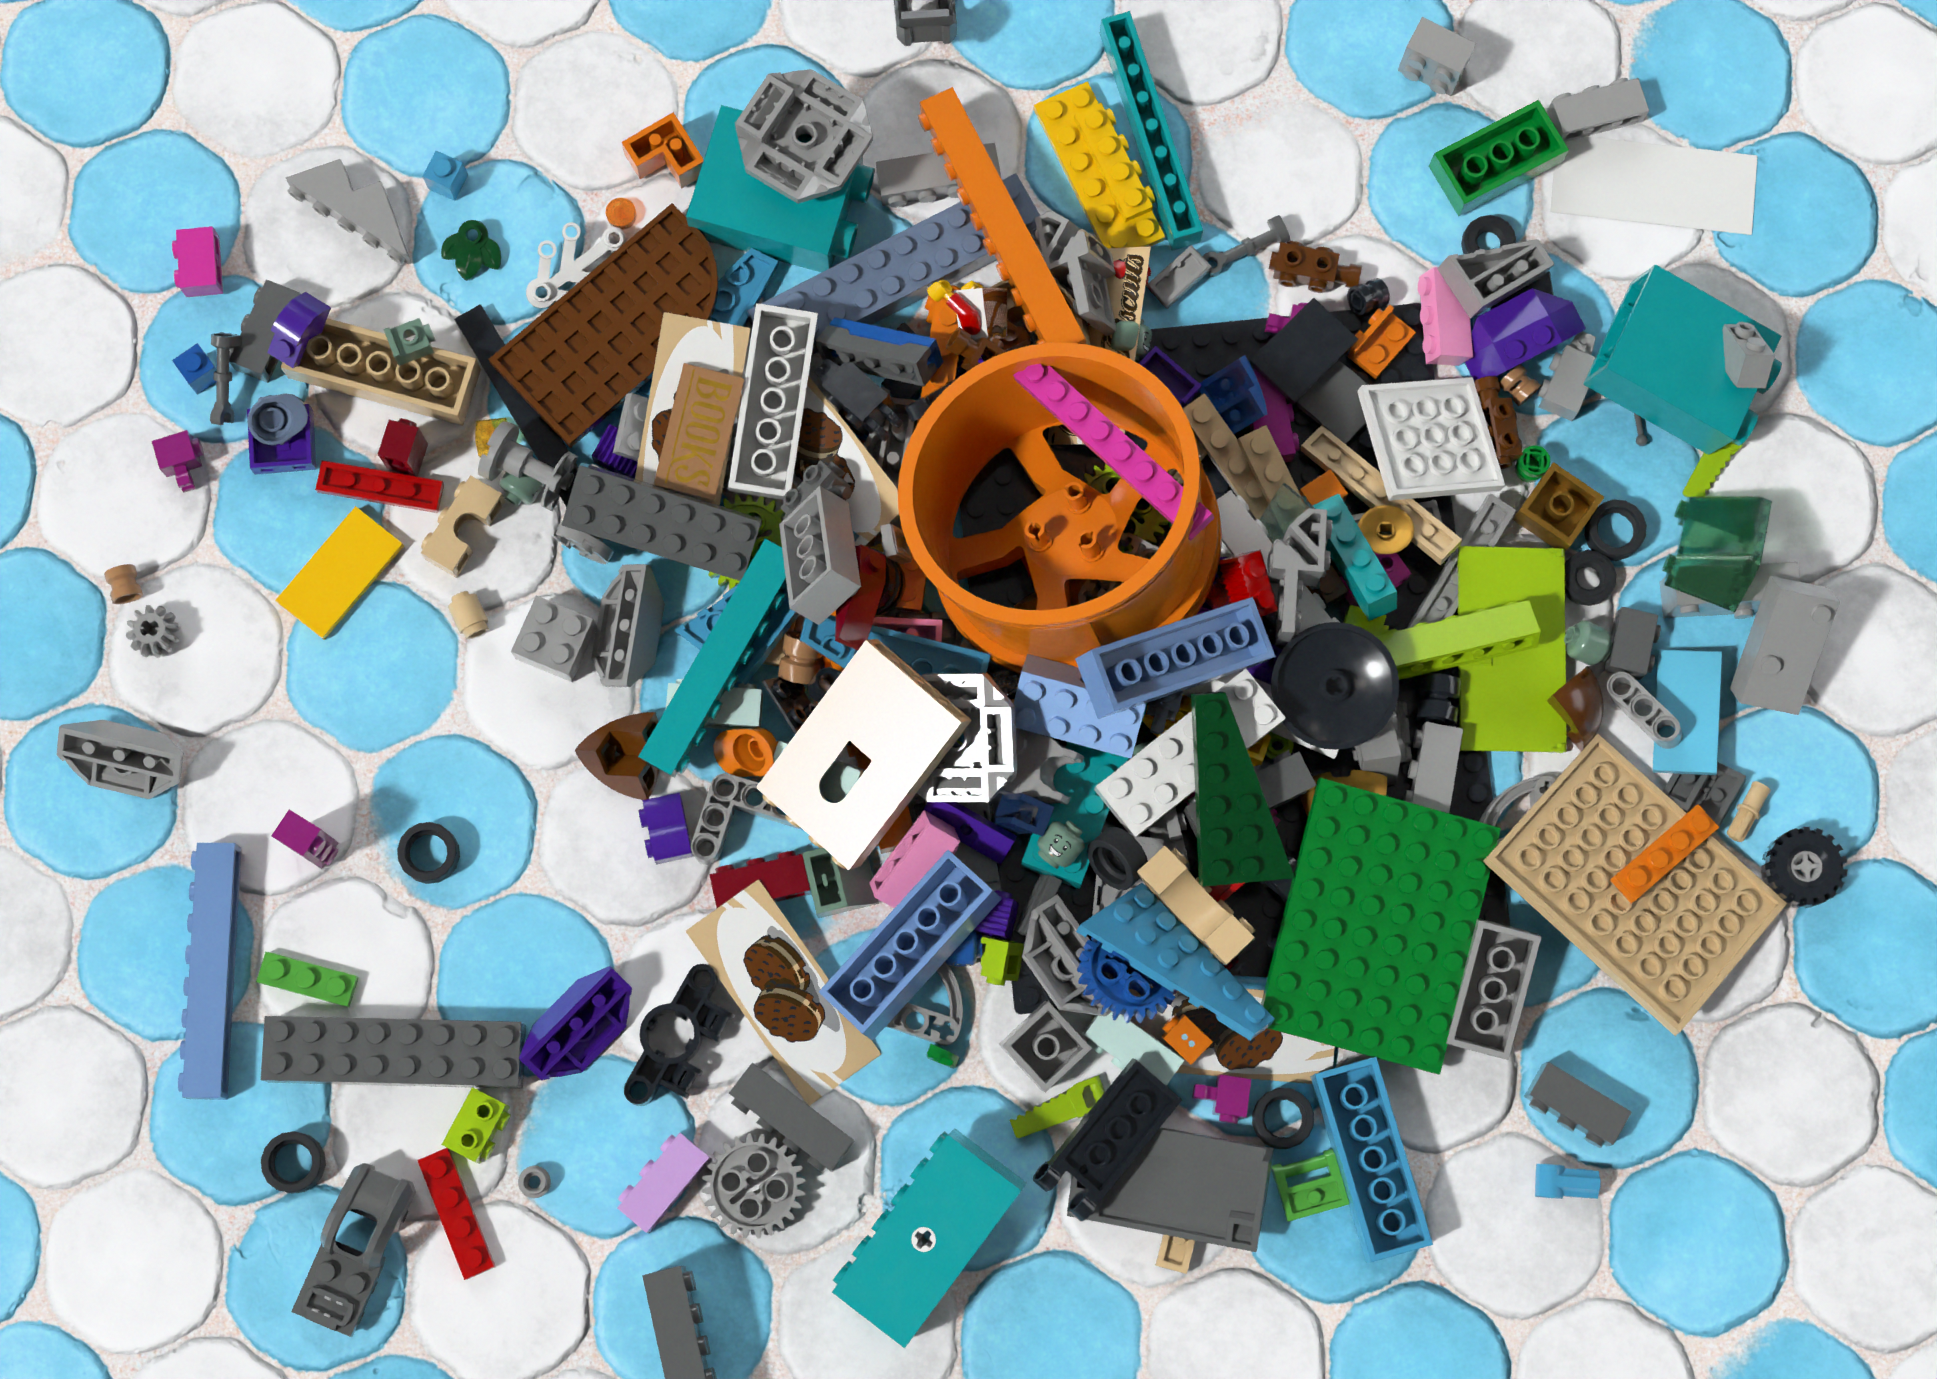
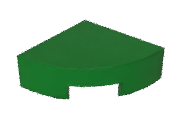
(942, 1056)

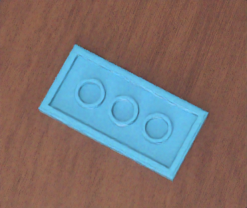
(1691, 692)

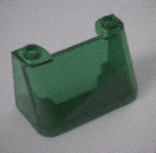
(1718, 547)

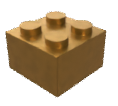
(1558, 507)

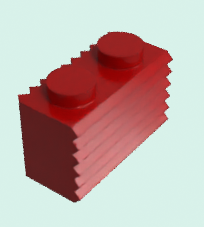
(1247, 578)

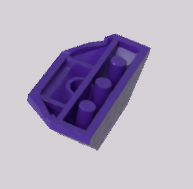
(1520, 331)
(578, 1025)

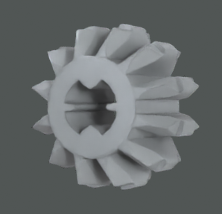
(142, 637)

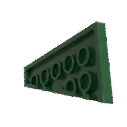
(1232, 816)

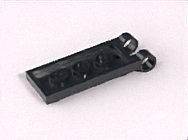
(1110, 1137)

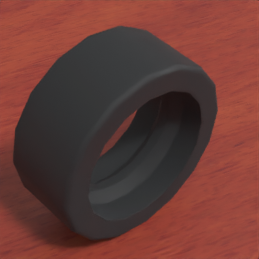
(1625, 509)
(411, 836)
(1107, 866)
(1283, 1094)
(274, 1146)

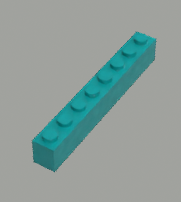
(1150, 131)
(718, 662)

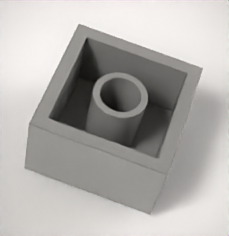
(1436, 57)
(554, 638)
(1045, 1046)

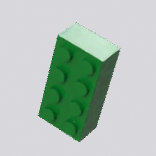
(1498, 157)

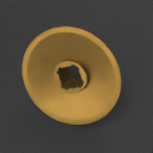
(1387, 519)

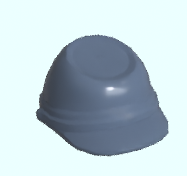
(277, 418)

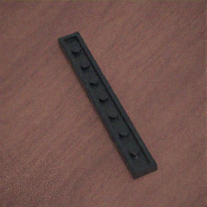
(540, 436)

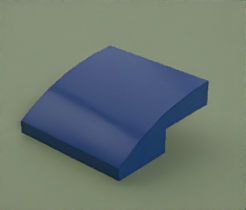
(1236, 394)

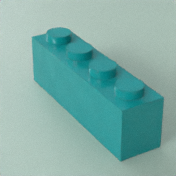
(1357, 561)

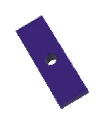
(980, 835)

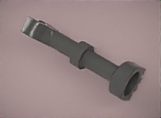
(1277, 232)
(222, 408)

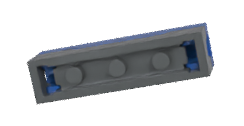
(880, 351)

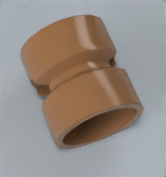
(800, 660)

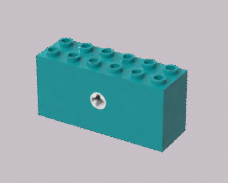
(900, 1272)

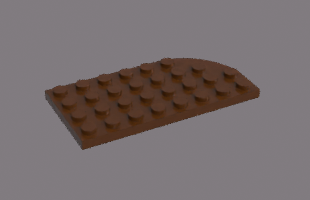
(607, 328)

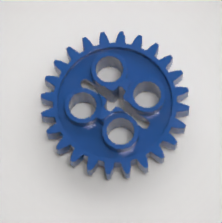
(1115, 992)

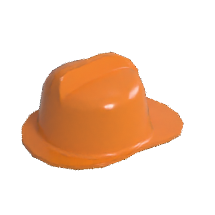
(745, 751)

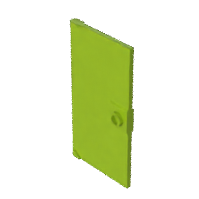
(1507, 695)

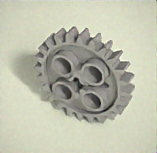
(737, 1161)

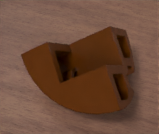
(1580, 706)
(614, 751)

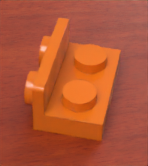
(1380, 342)

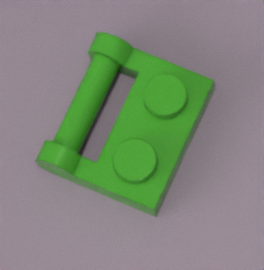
(1314, 1195)

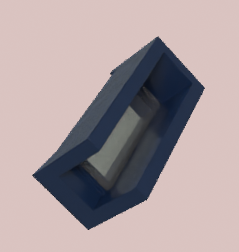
(1022, 814)

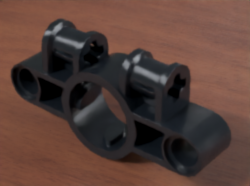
(689, 1003)

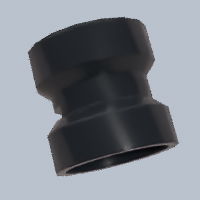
(1369, 296)

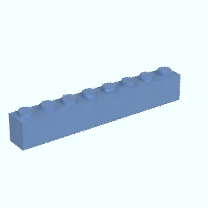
(210, 971)

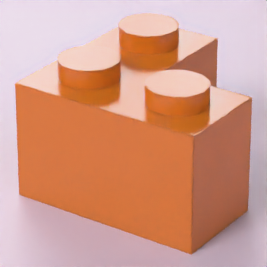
(662, 145)

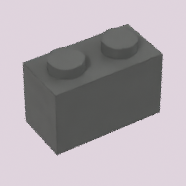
(1632, 642)

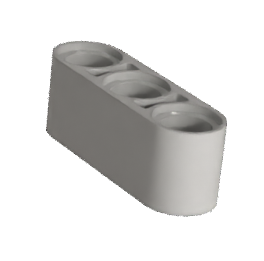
(1640, 696)

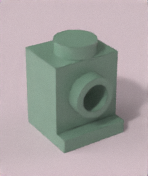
(407, 351)

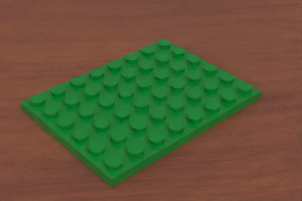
(1378, 925)

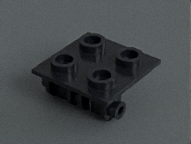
(790, 700)

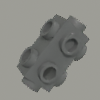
(817, 475)

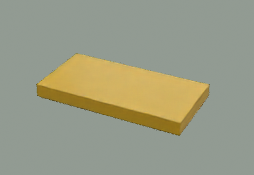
(339, 573)

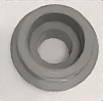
(526, 1189)

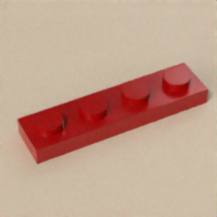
(379, 486)
(456, 1213)

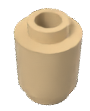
(468, 614)

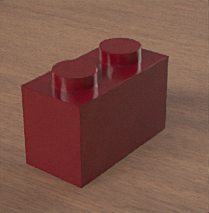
(403, 447)

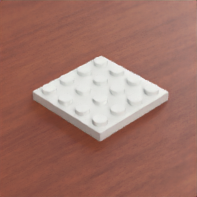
(1430, 438)

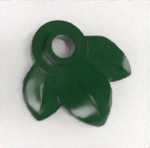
(471, 254)

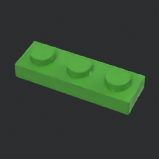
(307, 979)

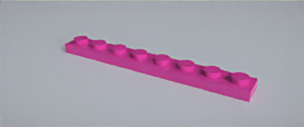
(1109, 443)

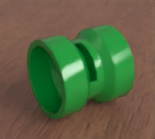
(1530, 469)

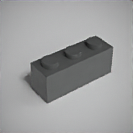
(256, 332)
(1577, 1105)

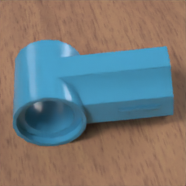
(1557, 1181)

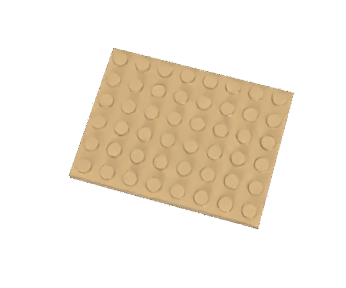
(1680, 933)

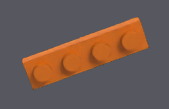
(1664, 853)

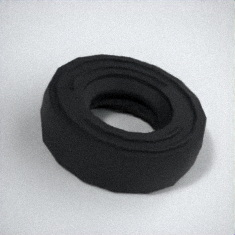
(1486, 224)
(1606, 573)

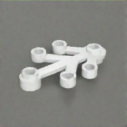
(570, 269)

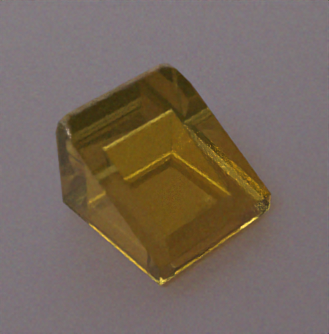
(483, 432)

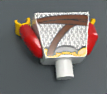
(978, 309)

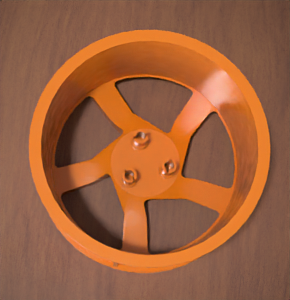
(1068, 529)

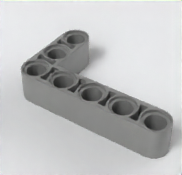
(727, 806)

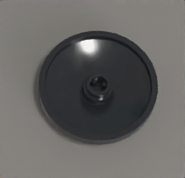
(1335, 685)

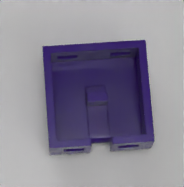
(1172, 376)
(292, 456)

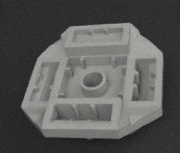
(795, 106)
(989, 749)

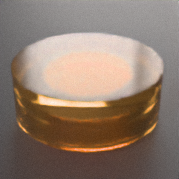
(621, 213)

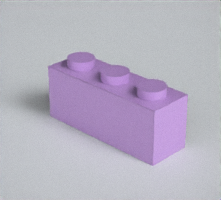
(662, 1182)

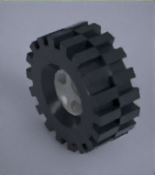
(1818, 861)

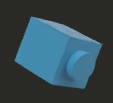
(445, 175)

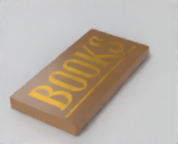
(698, 431)

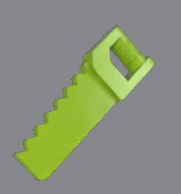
(1707, 469)
(1058, 1110)

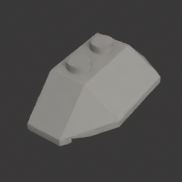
(628, 627)
(120, 757)
(1053, 956)

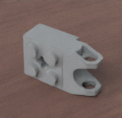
(1036, 764)

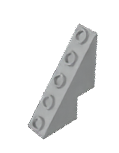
(362, 210)

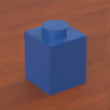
(196, 368)

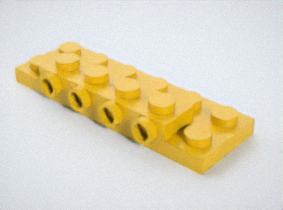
(1100, 168)

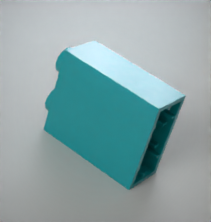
(748, 214)
(1669, 362)

